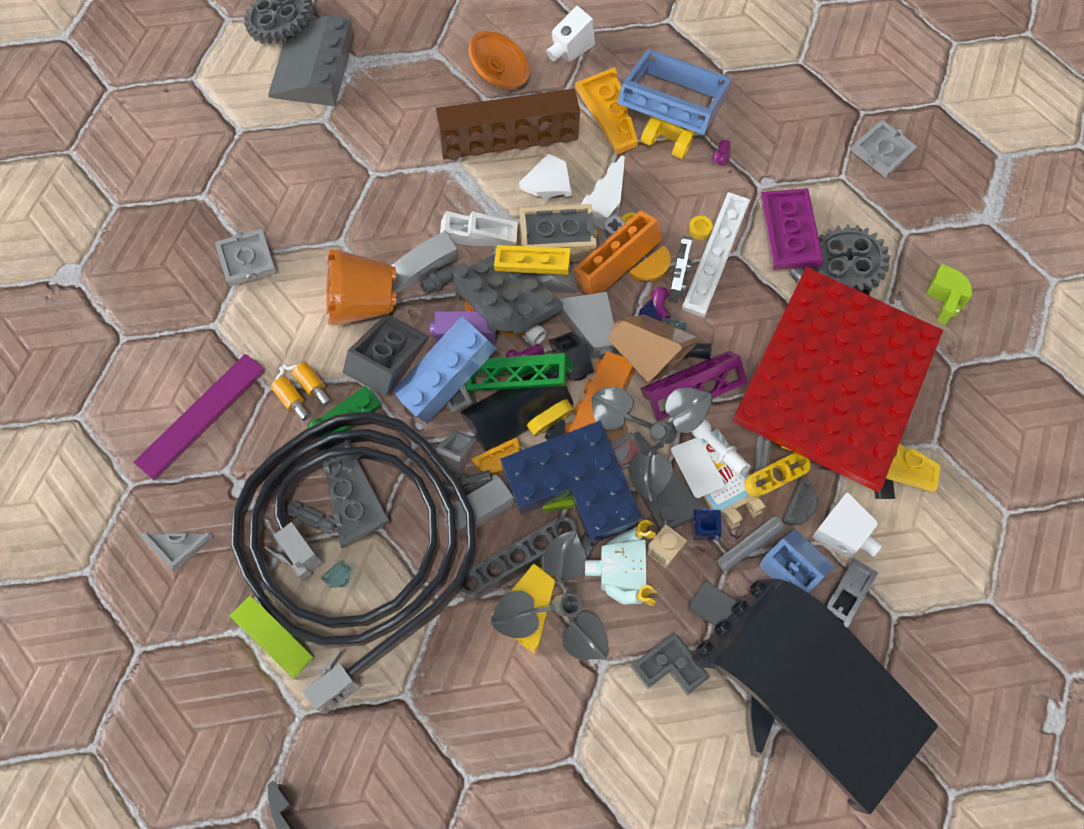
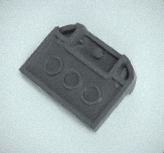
(504, 298)

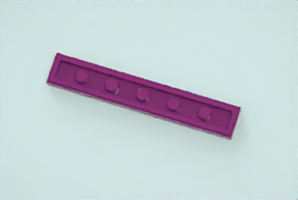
(199, 417)

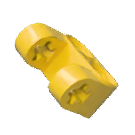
(681, 135)

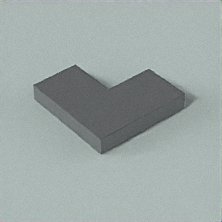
(673, 658)

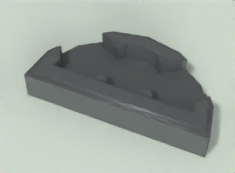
(802, 504)

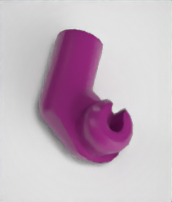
(723, 155)
(658, 297)

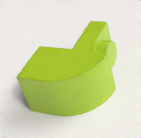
(952, 289)

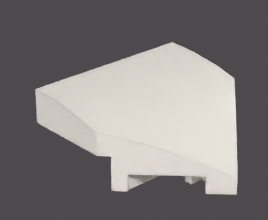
(548, 179)

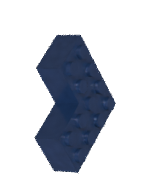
(579, 467)

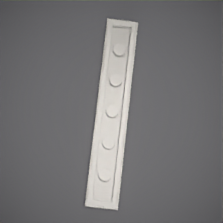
(715, 255)

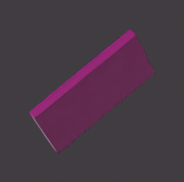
(791, 229)

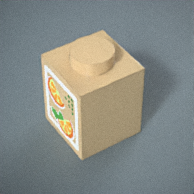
(666, 546)

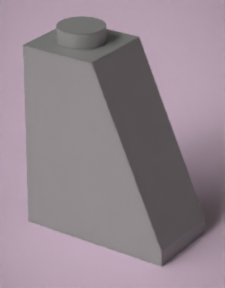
(591, 321)

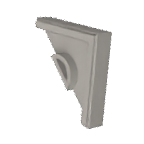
(176, 547)

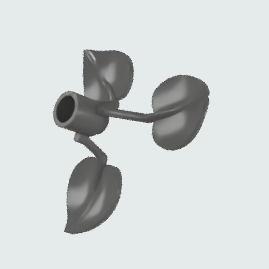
(687, 412)
(516, 611)

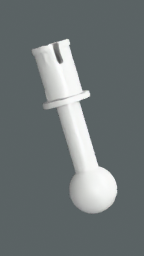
(727, 454)

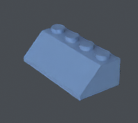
(444, 370)

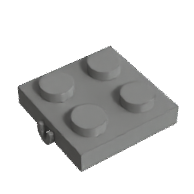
(884, 148)
(245, 257)

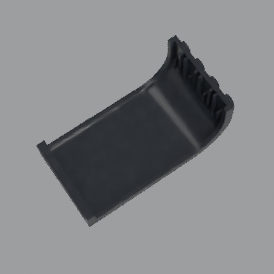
(820, 688)

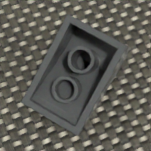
(384, 354)

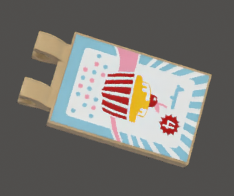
(733, 493)

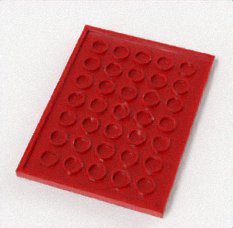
(839, 378)

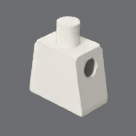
(572, 36)
(848, 529)

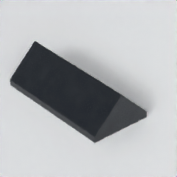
(509, 411)

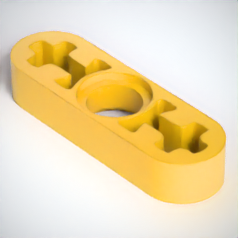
(767, 473)

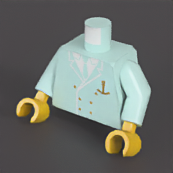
(624, 566)

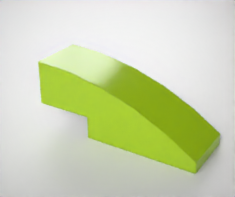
(271, 637)

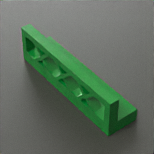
(521, 366)

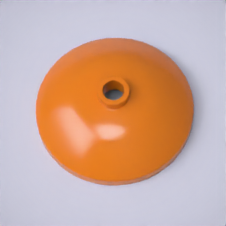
(499, 60)

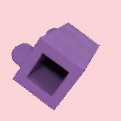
(447, 319)

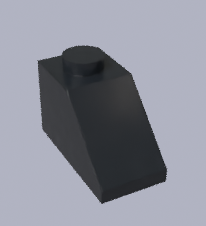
(576, 351)

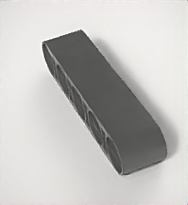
(503, 561)

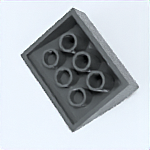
(314, 62)

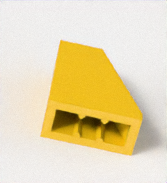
(540, 588)

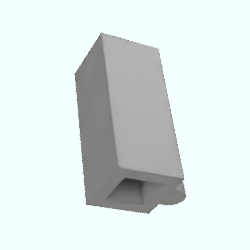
(486, 503)

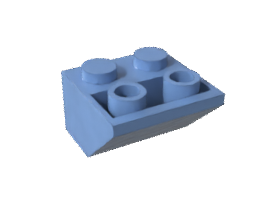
(797, 562)

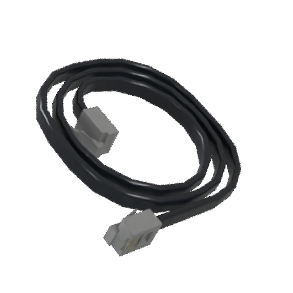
(339, 681)

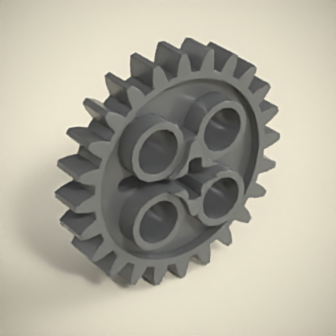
(277, 19)
(850, 259)

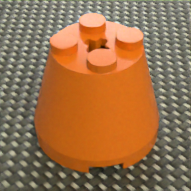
(358, 288)

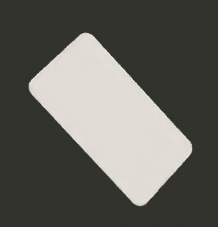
(697, 467)

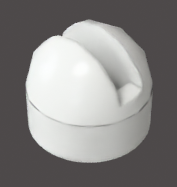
(536, 334)

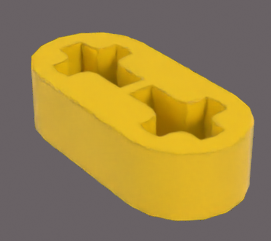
(550, 417)

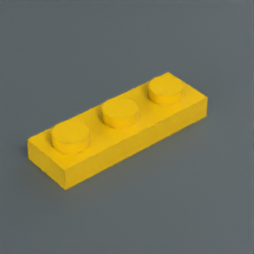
(532, 259)

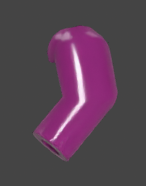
(533, 350)

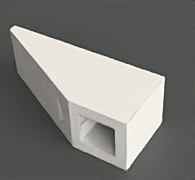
(607, 194)

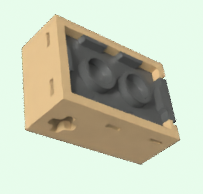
(560, 228)

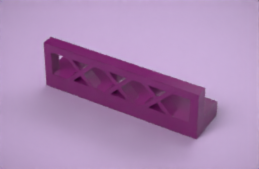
(696, 375)

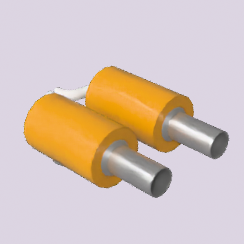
(290, 396)

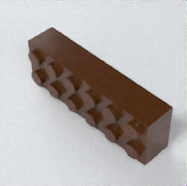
(508, 123)

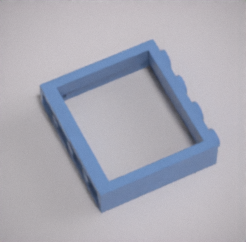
(667, 106)

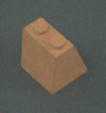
(651, 345)

